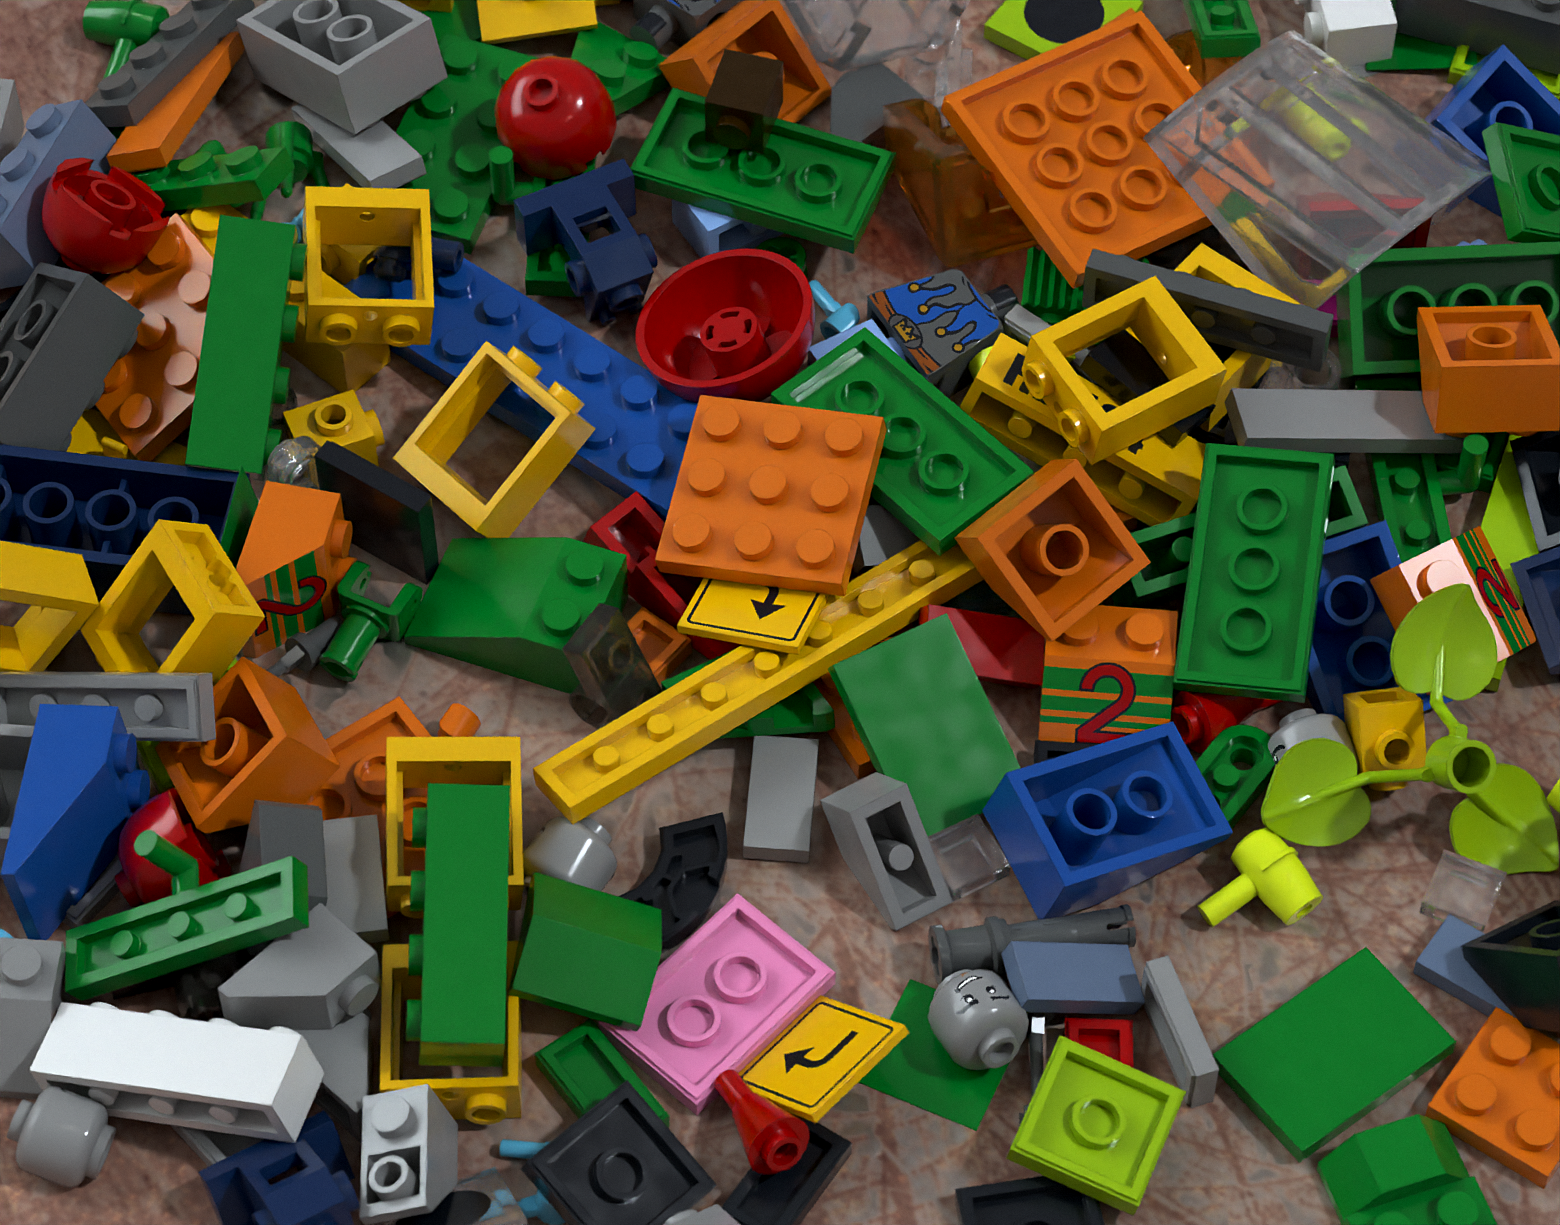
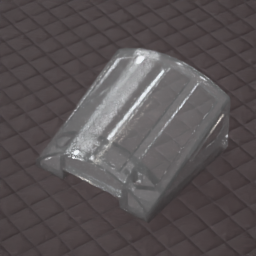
(1310, 166)

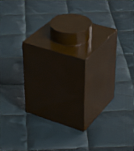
(744, 101)

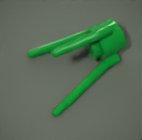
(299, 144)

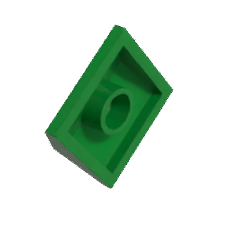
(587, 952)

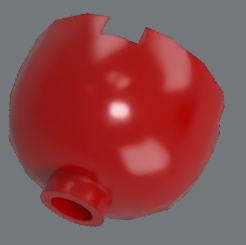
(554, 117)
(100, 218)
(167, 816)

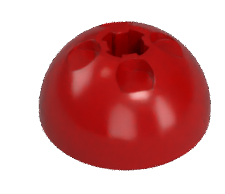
(728, 326)

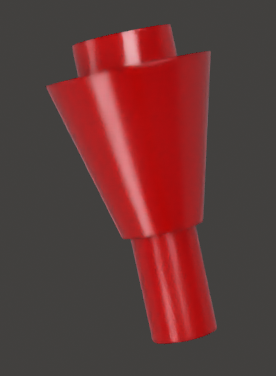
(1204, 715)
(768, 1133)

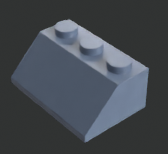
(51, 137)

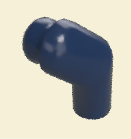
(392, 260)

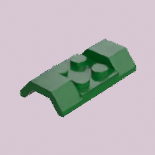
(1403, 1177)

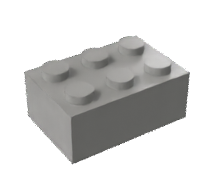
(343, 55)

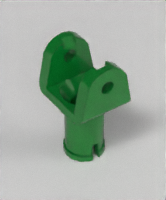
(366, 622)

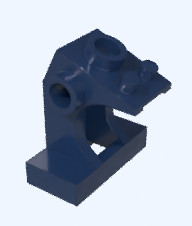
(607, 271)
(312, 1196)

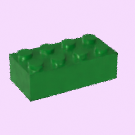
(1383, 299)

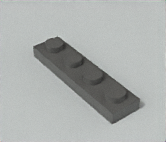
(164, 60)
(1221, 312)

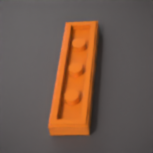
(166, 126)

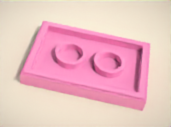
(721, 1002)

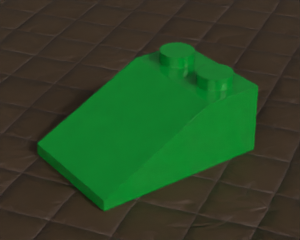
(517, 603)

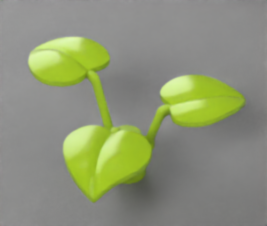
(1451, 653)

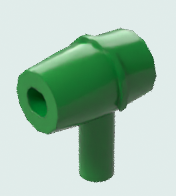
(122, 26)

